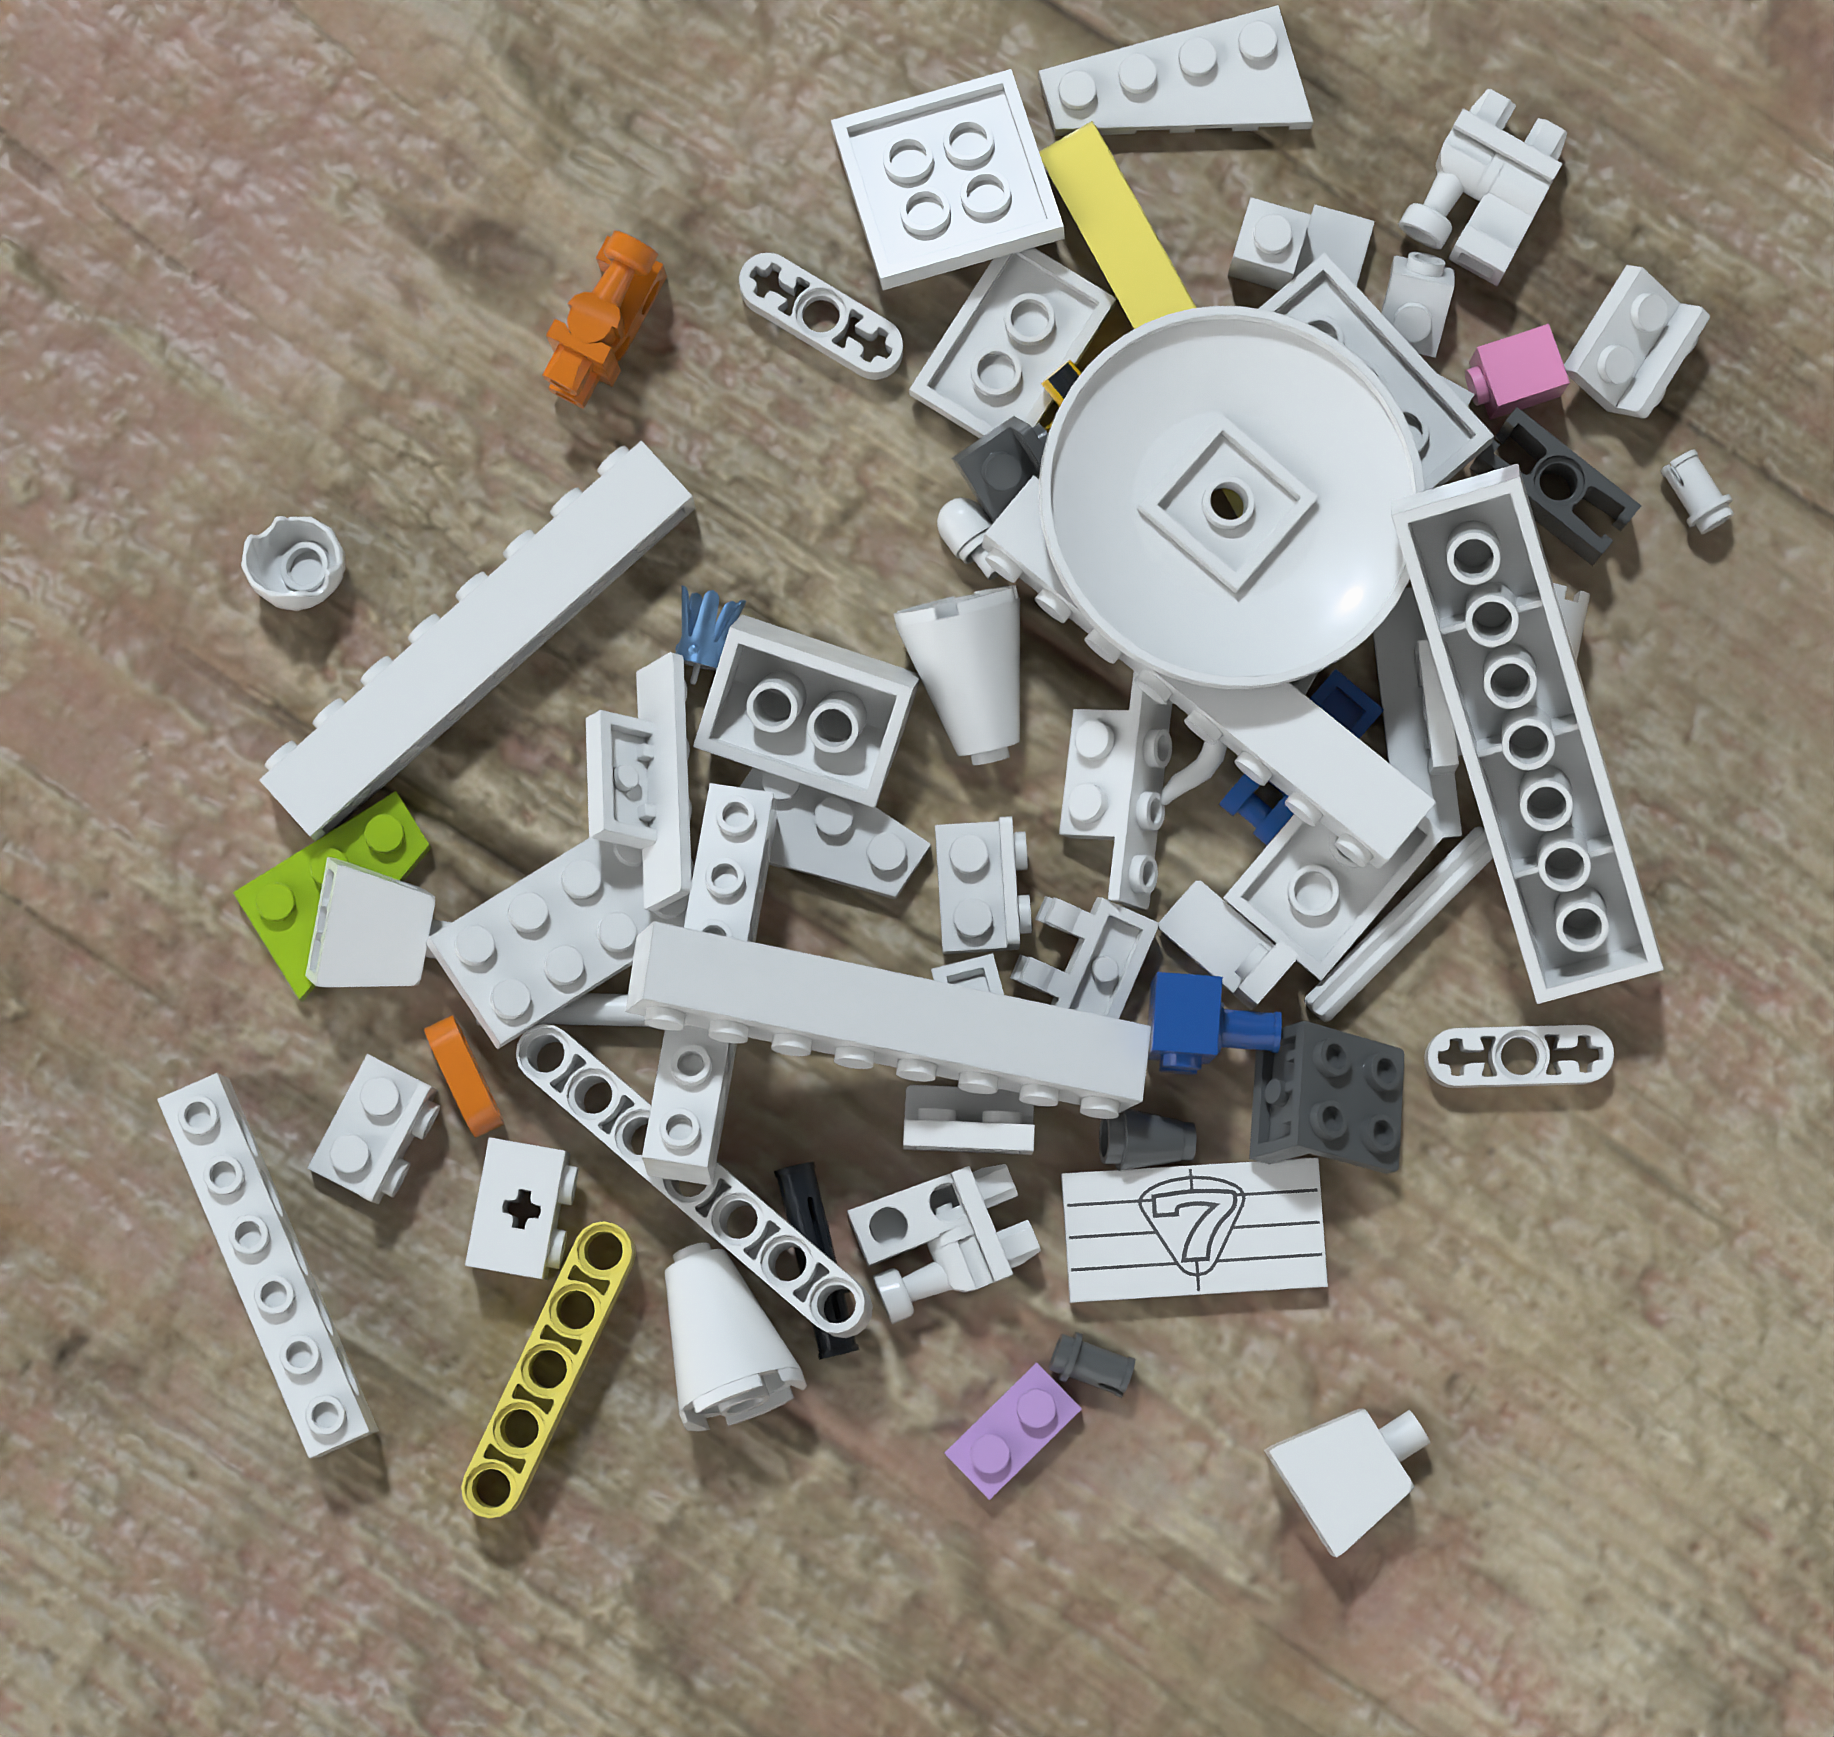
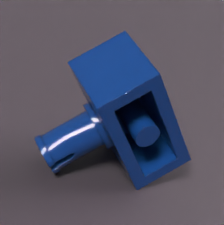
(1193, 1025)

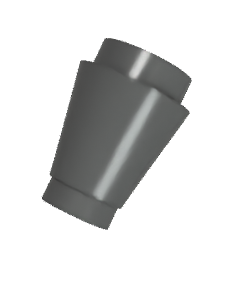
(1145, 1140)

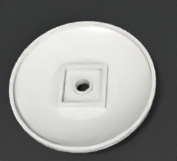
(1248, 409)

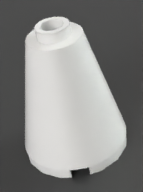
(970, 667)
(723, 1342)

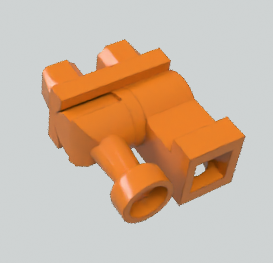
(603, 320)

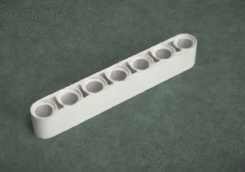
(713, 1205)

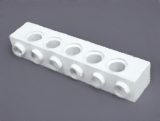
(693, 1067)
(267, 1265)

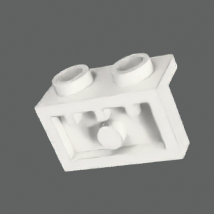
(1634, 344)
(980, 886)
(967, 1121)
(375, 1129)

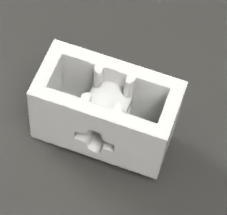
(495, 1237)

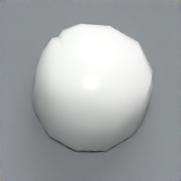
(294, 562)

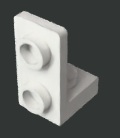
(1226, 944)

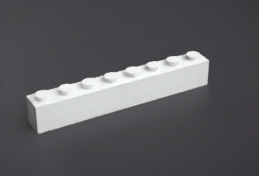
(478, 641)
(1271, 729)
(887, 1020)

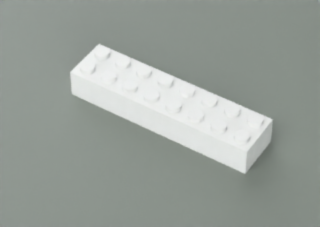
(1526, 733)

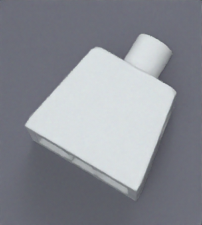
(369, 929)
(1348, 1473)

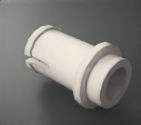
(1697, 492)

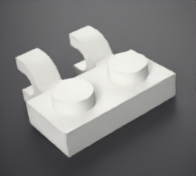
(1103, 962)

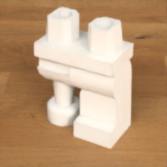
(1497, 171)
(958, 1230)

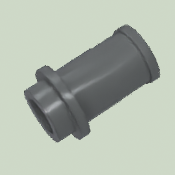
(1091, 1364)

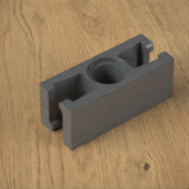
(1581, 477)

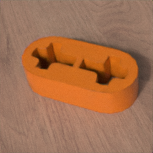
(464, 1076)

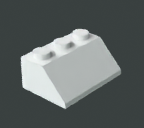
(806, 710)

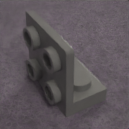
(1328, 1099)

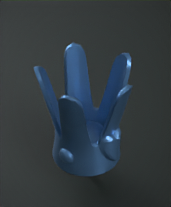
(701, 633)

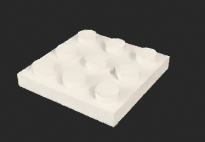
(947, 179)

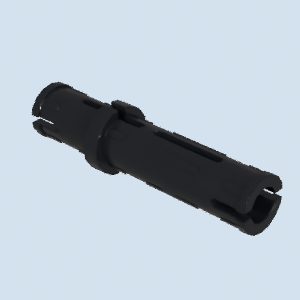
(807, 1215)

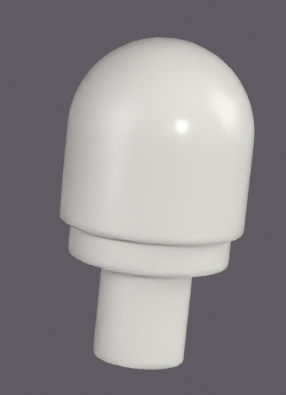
(962, 528)

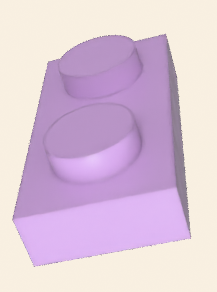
(1012, 1431)

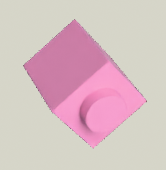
(1517, 372)

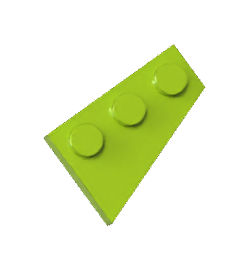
(287, 897)

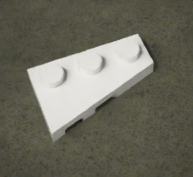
(838, 837)

